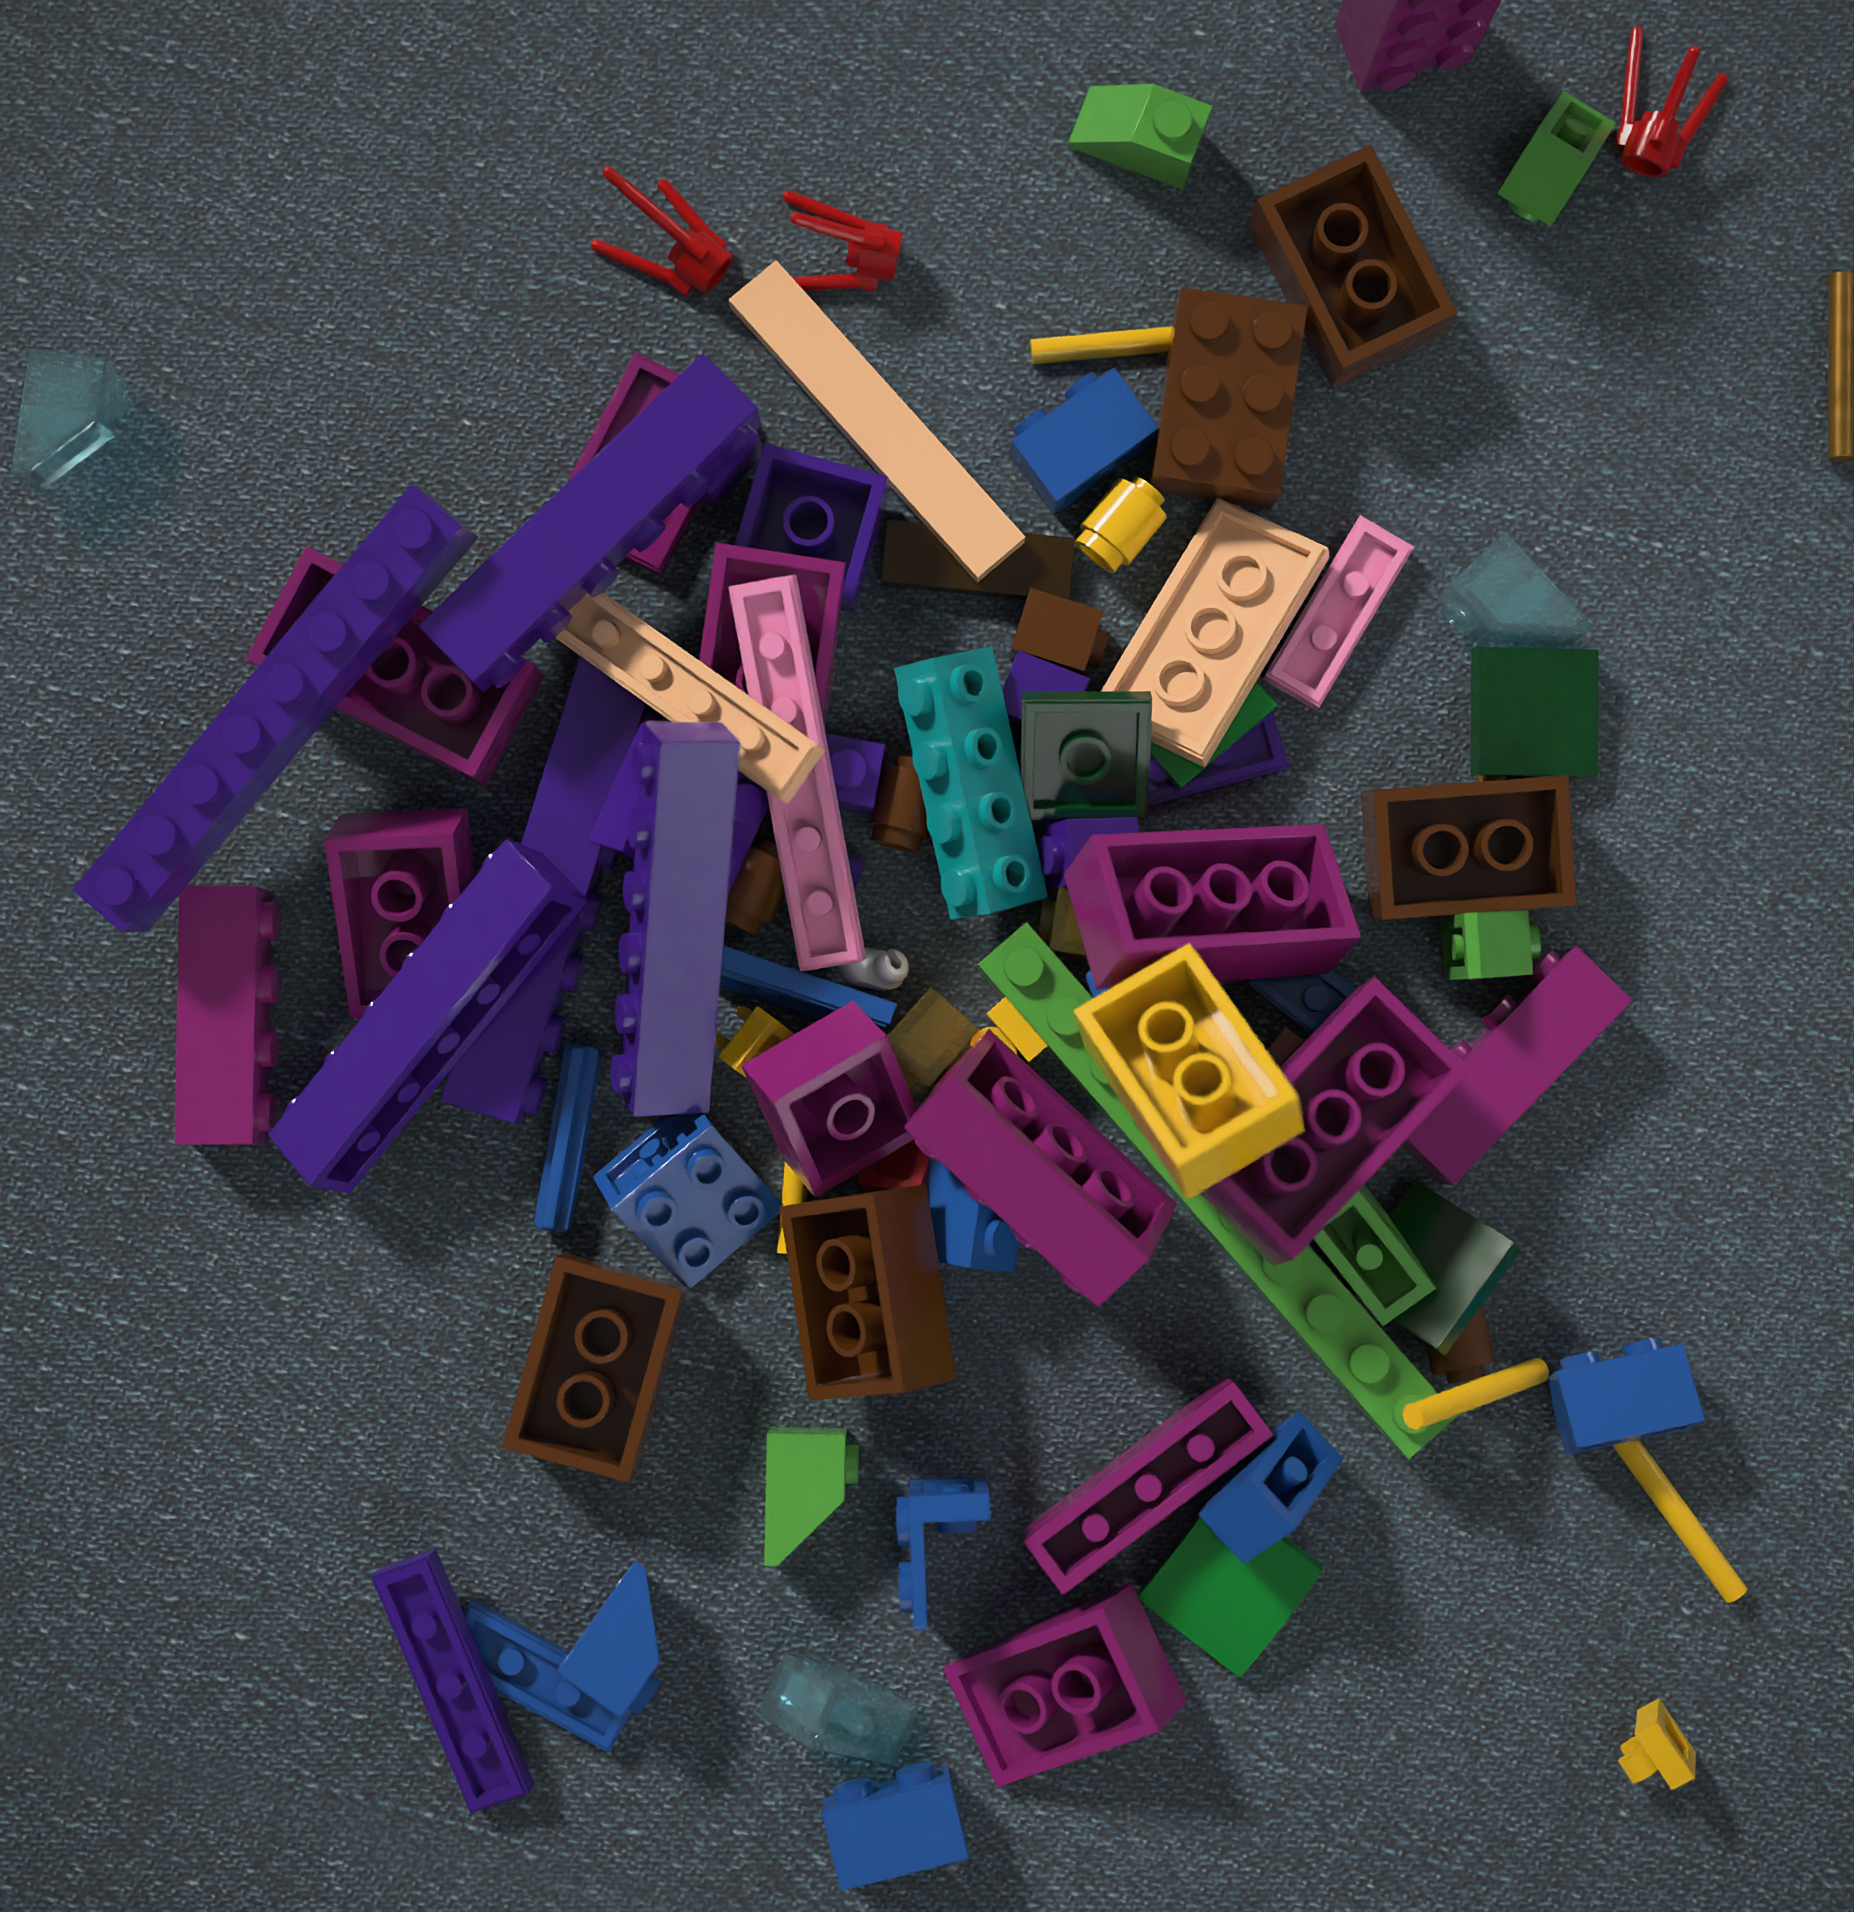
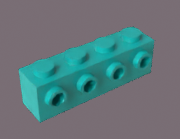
(970, 783)

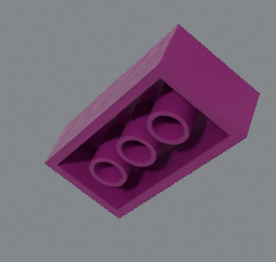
(1398, 38)
(413, 685)
(1240, 896)
(1361, 1094)
(1042, 1169)

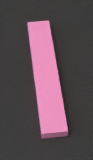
(810, 825)

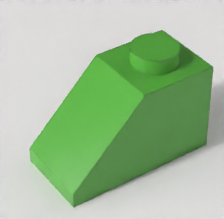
(1142, 130)
(1555, 159)
(1488, 944)
(1374, 1257)
(804, 1484)

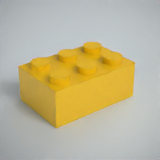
(1189, 1071)

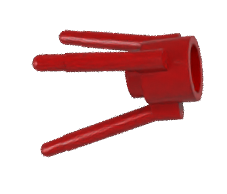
(1653, 142)
(871, 245)
(697, 254)

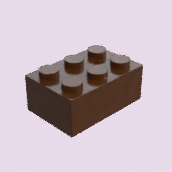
(1355, 262)
(1227, 398)
(1468, 847)
(868, 1293)
(595, 1367)

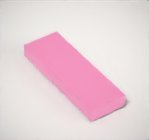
(1338, 613)

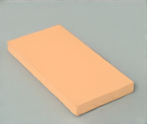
(1217, 626)

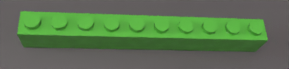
(1298, 1291)

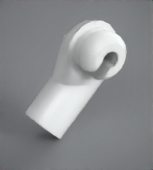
(879, 970)

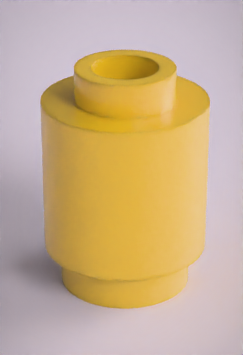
(1121, 523)

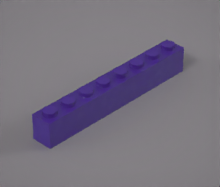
(275, 712)
(590, 744)

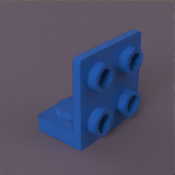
(687, 1195)
(955, 1508)

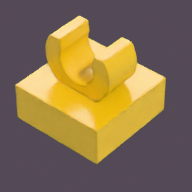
(1013, 1031)
(753, 1038)
(1658, 1746)

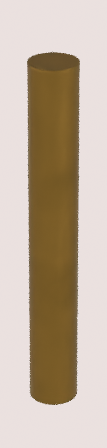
(1841, 366)

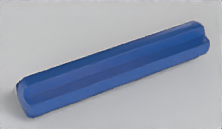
(568, 1138)

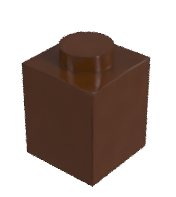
(1060, 632)

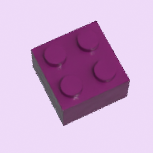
(833, 1098)

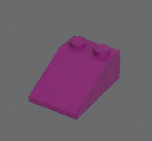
(820, 593)
(390, 888)
(1066, 1686)

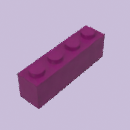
(225, 1016)
(1516, 1059)
(1145, 1484)

